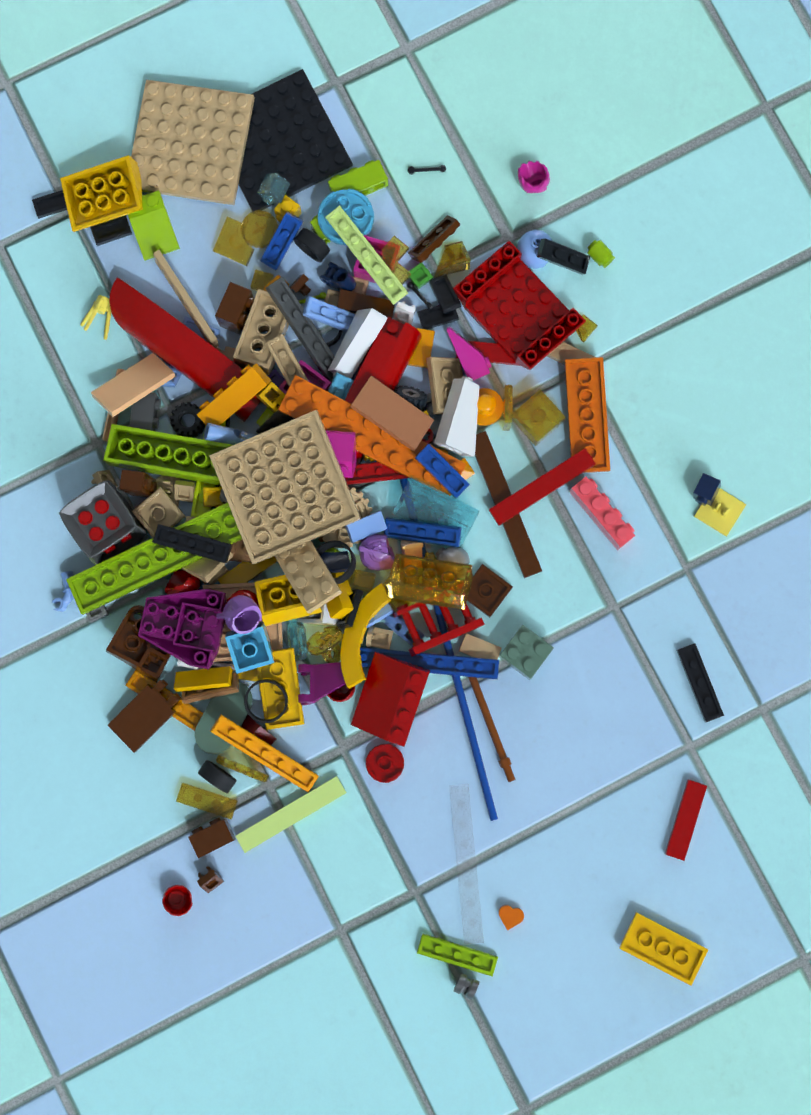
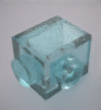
(273, 188)

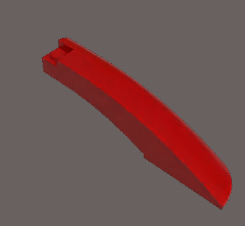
(174, 342)
(386, 359)

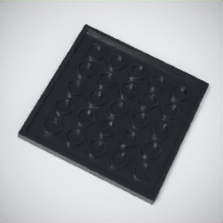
(289, 138)

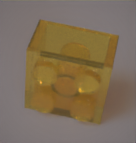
(538, 417)

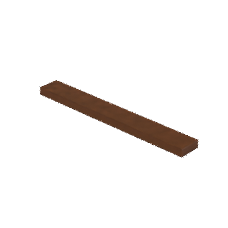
(499, 491)

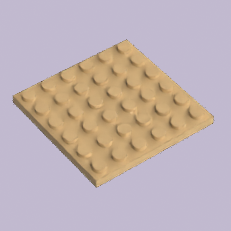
(192, 141)
(285, 487)

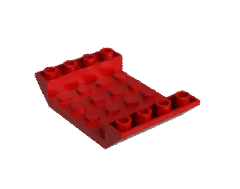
(516, 307)

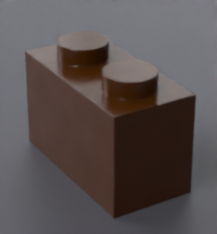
(137, 483)
(212, 837)

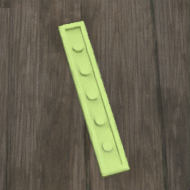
(366, 255)
(290, 814)

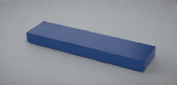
(423, 532)

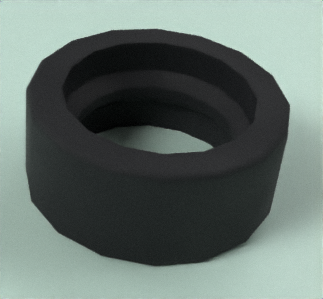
(312, 245)
(217, 776)

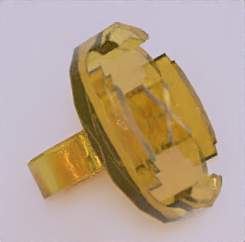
(325, 642)

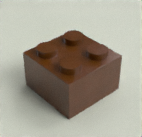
(234, 308)

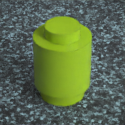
(600, 253)

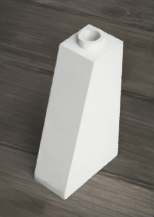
(357, 341)
(459, 418)

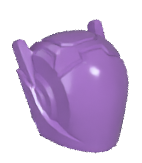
(376, 552)
(241, 614)

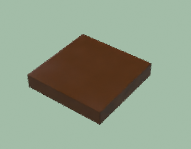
(487, 590)

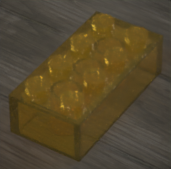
(430, 581)

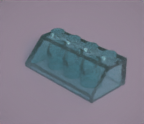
(430, 505)

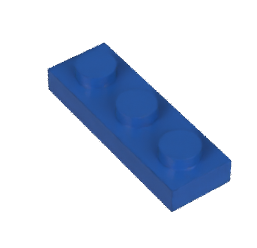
(281, 241)
(442, 471)

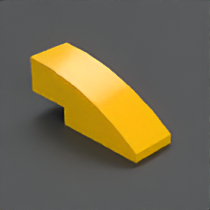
(340, 605)

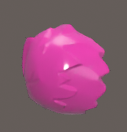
(533, 177)

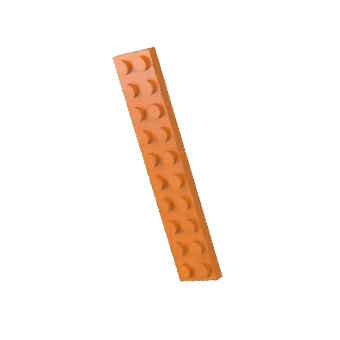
(371, 441)

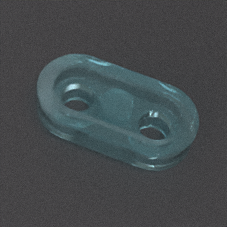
(297, 639)

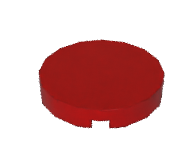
(385, 763)

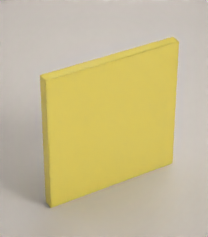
(722, 512)

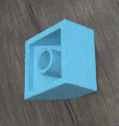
(250, 649)

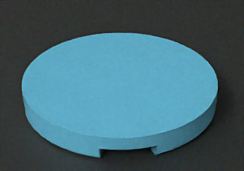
(355, 206)

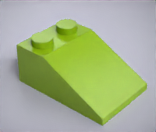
(153, 227)

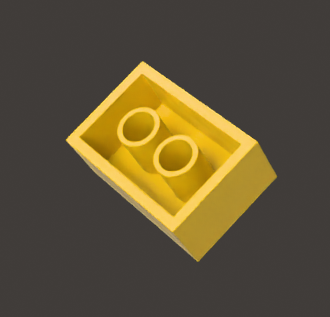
(279, 601)

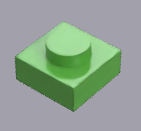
(420, 275)

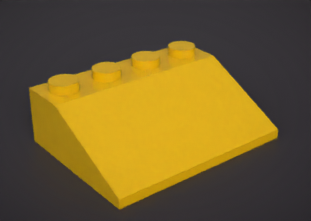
(103, 192)

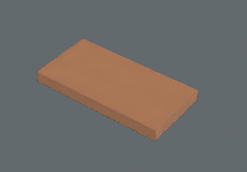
(392, 413)

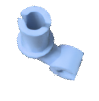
(68, 596)

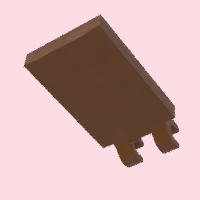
(144, 716)

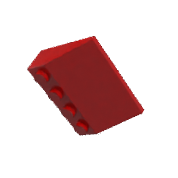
(390, 698)

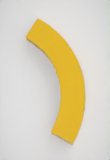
(353, 636)

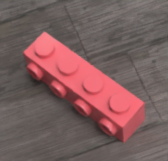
(602, 513)

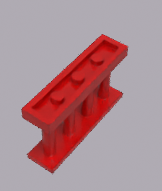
(436, 638)

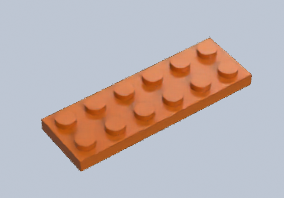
(587, 410)

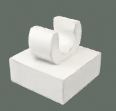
(404, 313)

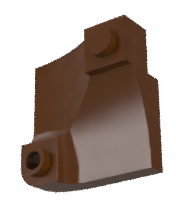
(135, 650)

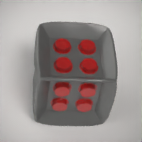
(102, 522)

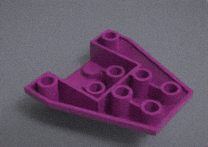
(185, 625)

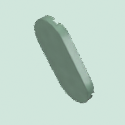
(228, 705)

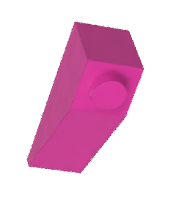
(470, 357)

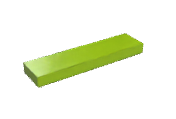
(457, 954)

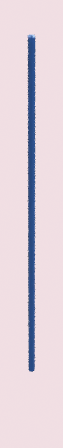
(464, 708)

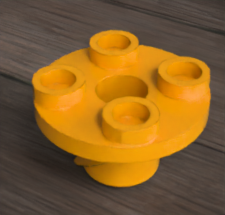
(489, 407)

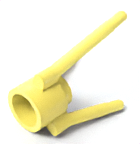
(99, 306)

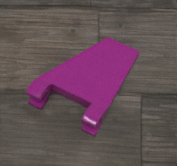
(323, 680)

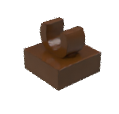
(299, 285)
(210, 880)

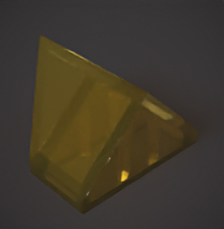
(453, 259)

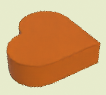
(510, 916)

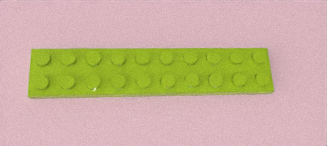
(147, 562)

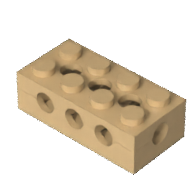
(251, 335)

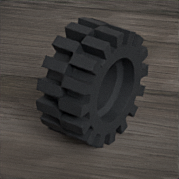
(176, 420)

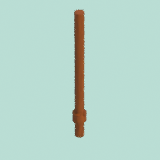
(504, 760)

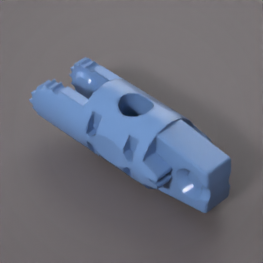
(393, 624)

